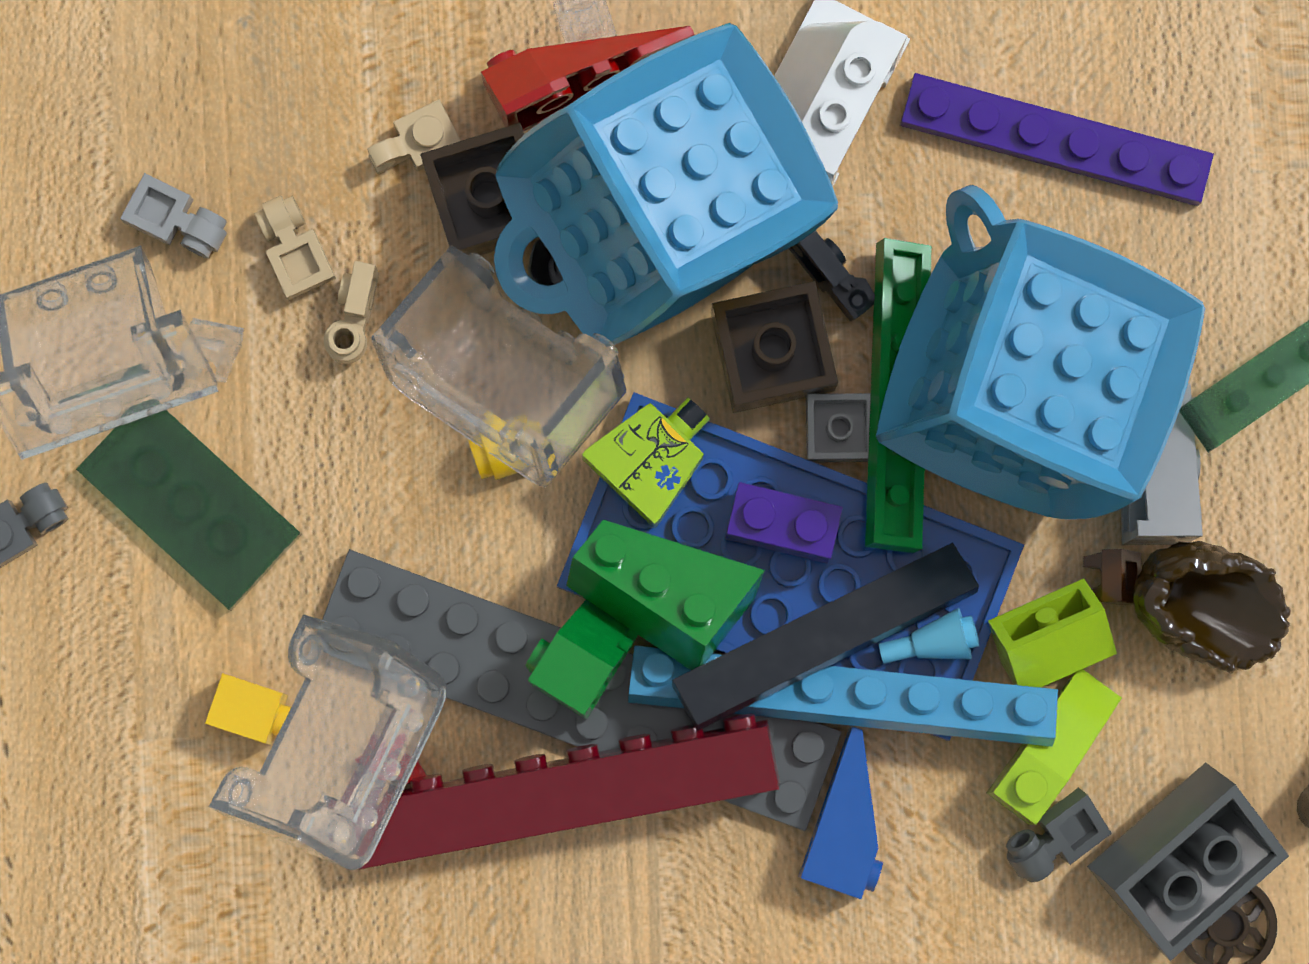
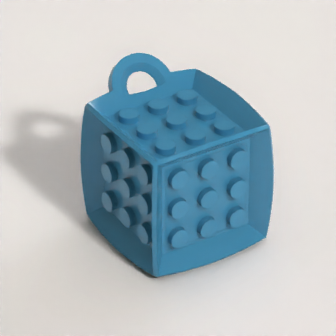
(660, 187)
(1040, 367)

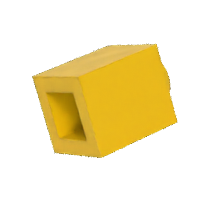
(248, 709)

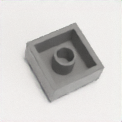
(837, 427)

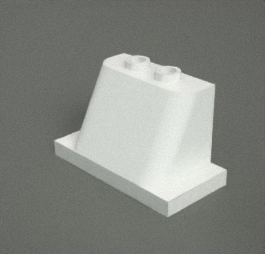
(836, 74)

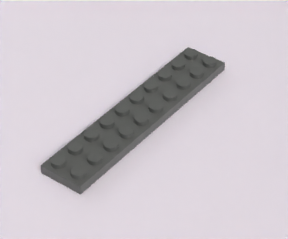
(483, 659)

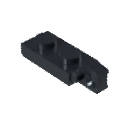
(825, 266)

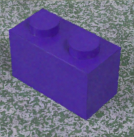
(783, 522)

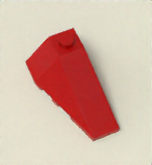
(550, 77)

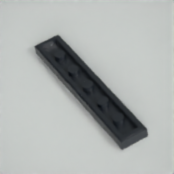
(824, 636)

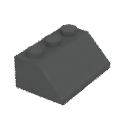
(1188, 860)

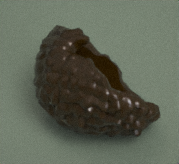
(1212, 605)

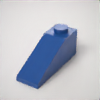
(845, 833)

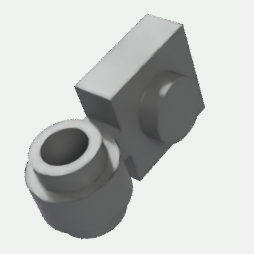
(41, 510)
(1070, 830)

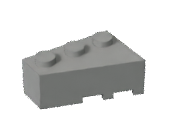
(1171, 501)

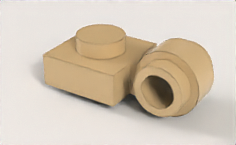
(298, 259)
(357, 295)

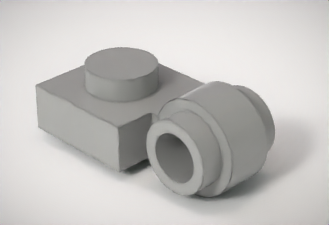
(163, 210)

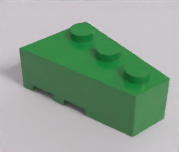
(664, 589)

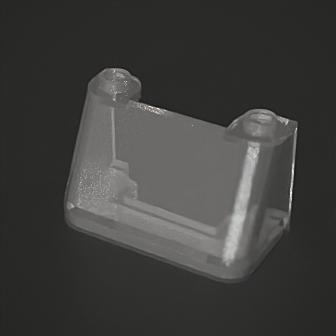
(341, 745)

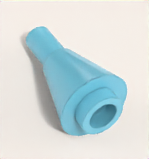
(941, 639)

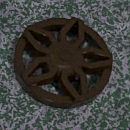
(1233, 929)

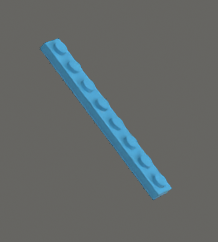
(879, 701)

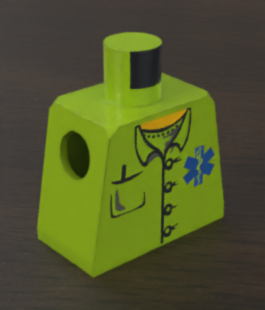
(650, 457)

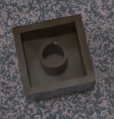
(467, 188)
(774, 346)

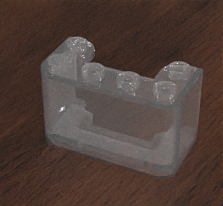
(498, 368)

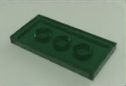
(190, 504)

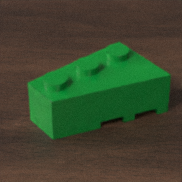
(580, 659)

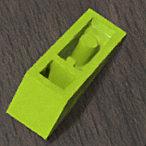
(1040, 772)

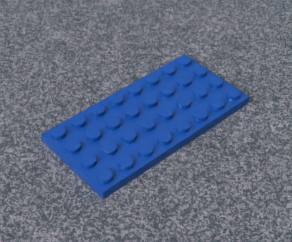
(796, 584)

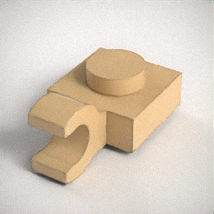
(417, 133)

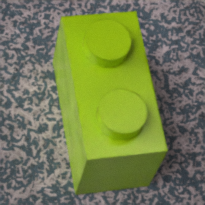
(1053, 636)

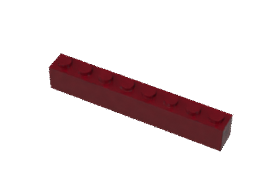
(579, 789)

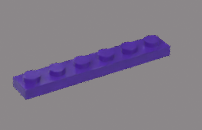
(1057, 139)

